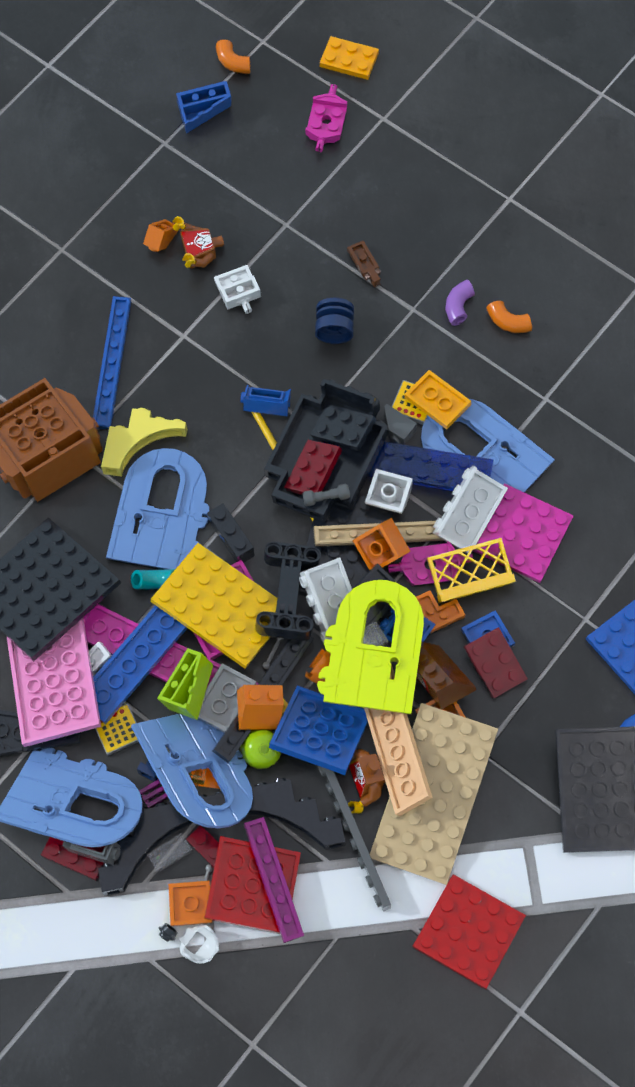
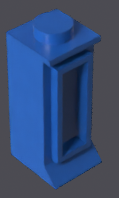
(266, 401)

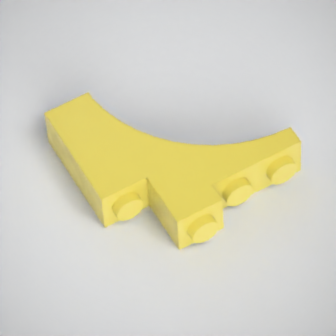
(142, 430)

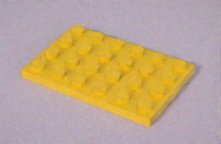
(216, 604)

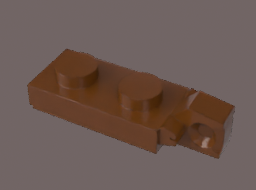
(365, 262)

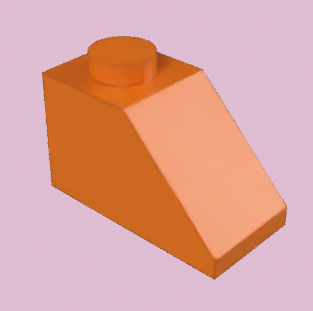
(159, 235)

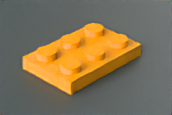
(349, 57)
(437, 399)

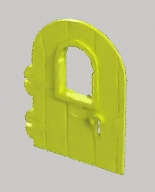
(361, 672)

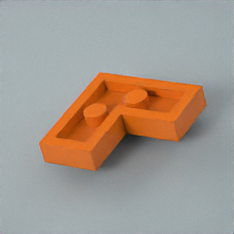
(440, 615)

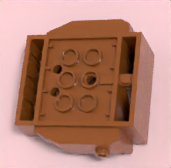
(64, 451)

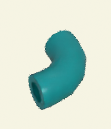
(150, 578)

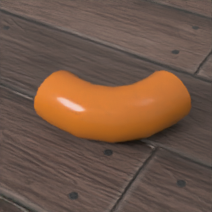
(230, 60)
(508, 321)

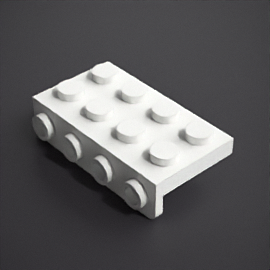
(469, 509)
(325, 588)

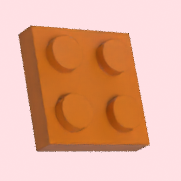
(188, 903)

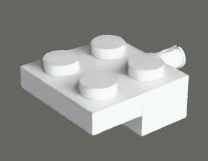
(238, 288)

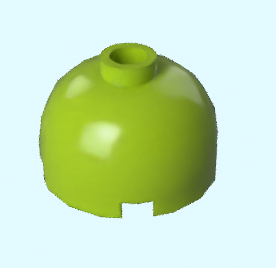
(256, 749)

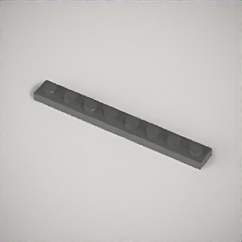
(356, 841)

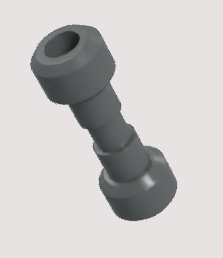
(311, 497)

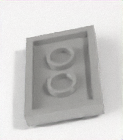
(220, 698)

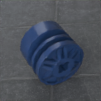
(334, 320)

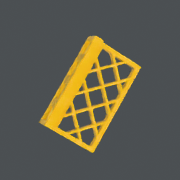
(476, 586)

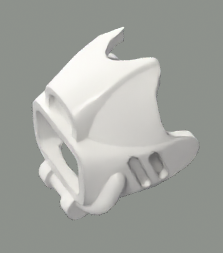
(207, 950)

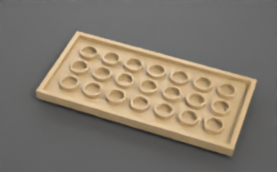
(454, 763)

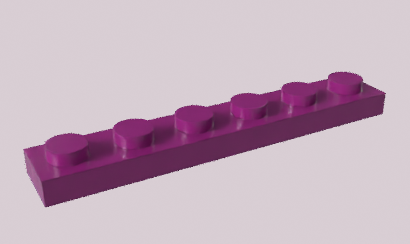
(273, 880)

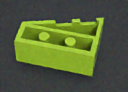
(187, 685)

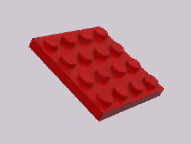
(237, 887)
(469, 931)

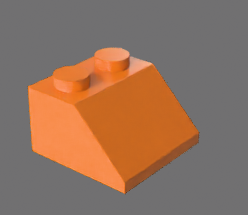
(381, 544)
(260, 706)

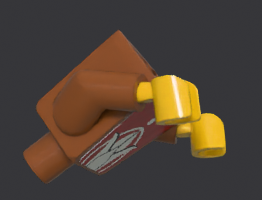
(197, 244)
(367, 778)

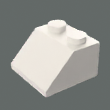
(389, 491)

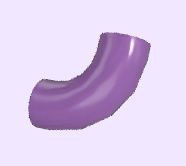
(456, 300)

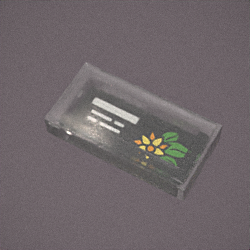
(169, 852)

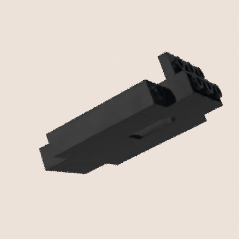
(351, 465)

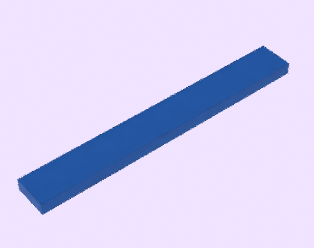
(111, 361)

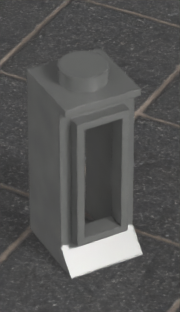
(109, 855)

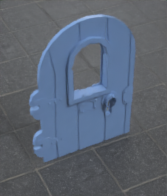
(515, 472)
(162, 534)
(191, 749)
(54, 783)

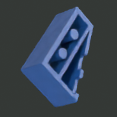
(203, 103)

